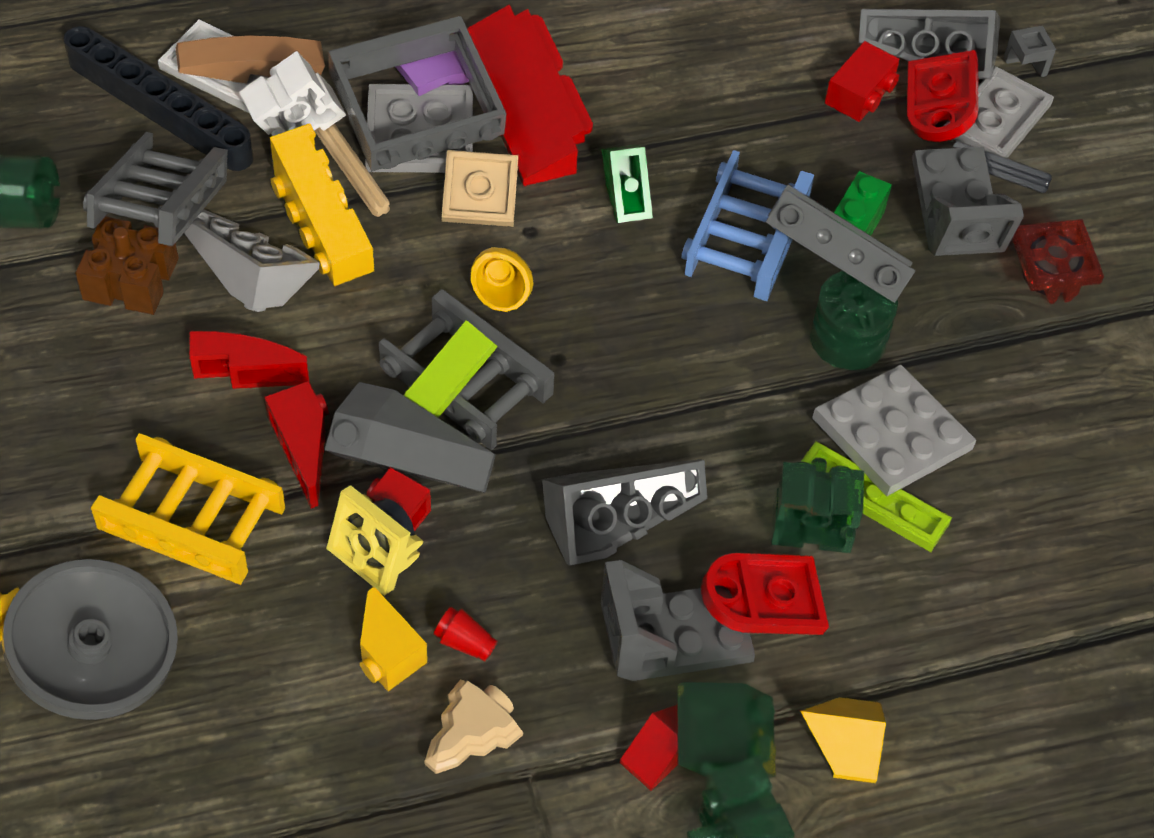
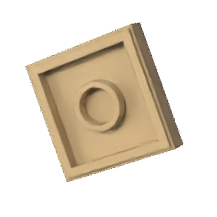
(480, 188)

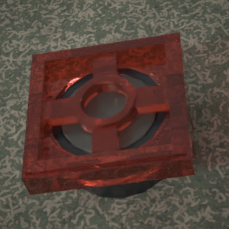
(1054, 257)

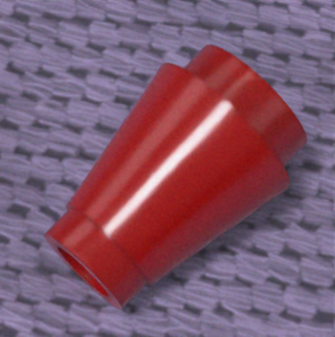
(464, 634)

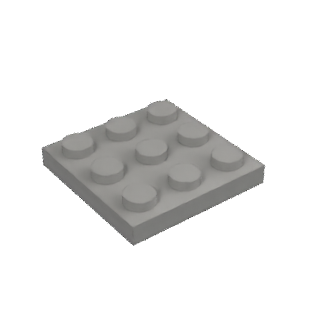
(399, 111)
(893, 429)

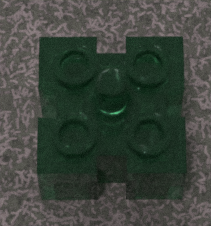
(817, 506)
(741, 804)

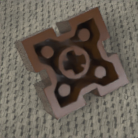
(126, 266)

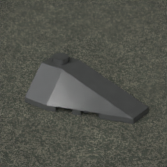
(933, 33)

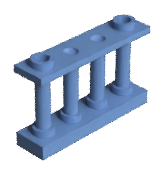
(773, 246)

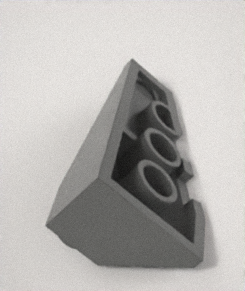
(392, 431)
(609, 507)

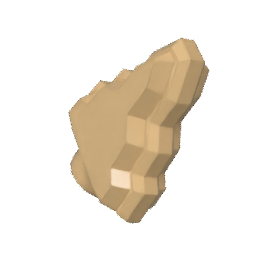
(472, 726)

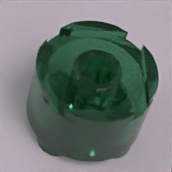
(28, 192)

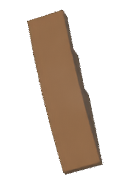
(240, 56)

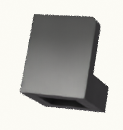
(1031, 46)

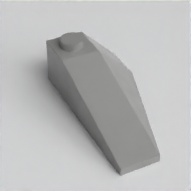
(247, 264)

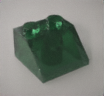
(724, 726)

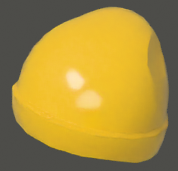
(501, 279)

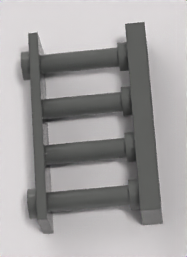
(178, 207)
(841, 243)
(527, 372)

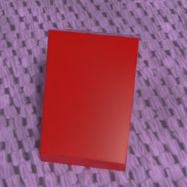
(654, 749)

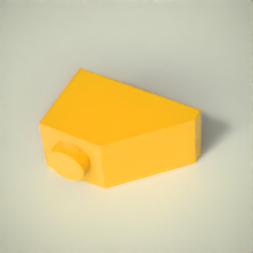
(388, 643)

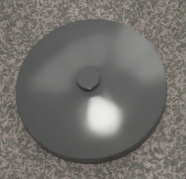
(89, 639)

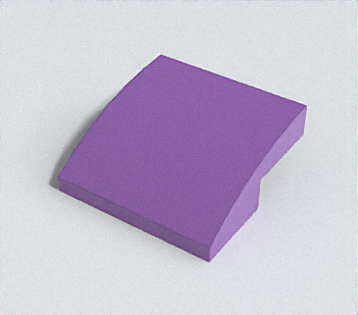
(433, 72)

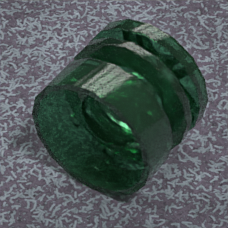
(851, 323)

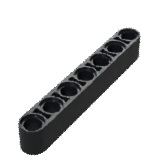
(157, 97)

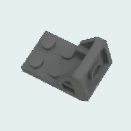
(960, 205)
(666, 632)

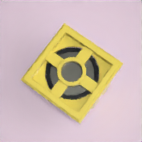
(373, 536)

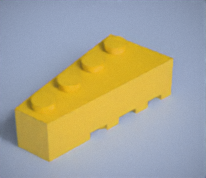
(319, 206)

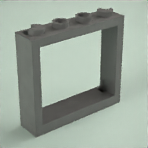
(403, 49)

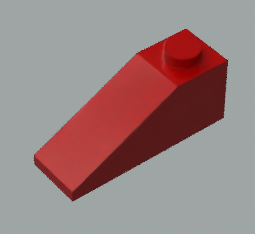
(300, 429)

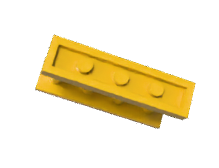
(188, 543)

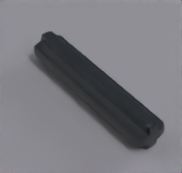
(1014, 171)

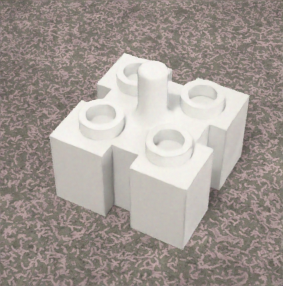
(292, 98)

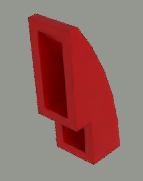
(246, 359)

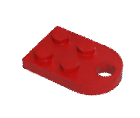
(941, 91)
(767, 594)

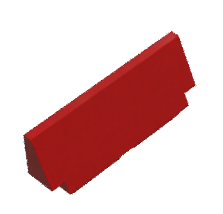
(540, 105)

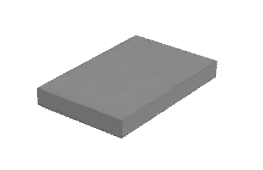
(1005, 113)

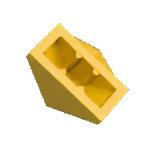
(849, 736)

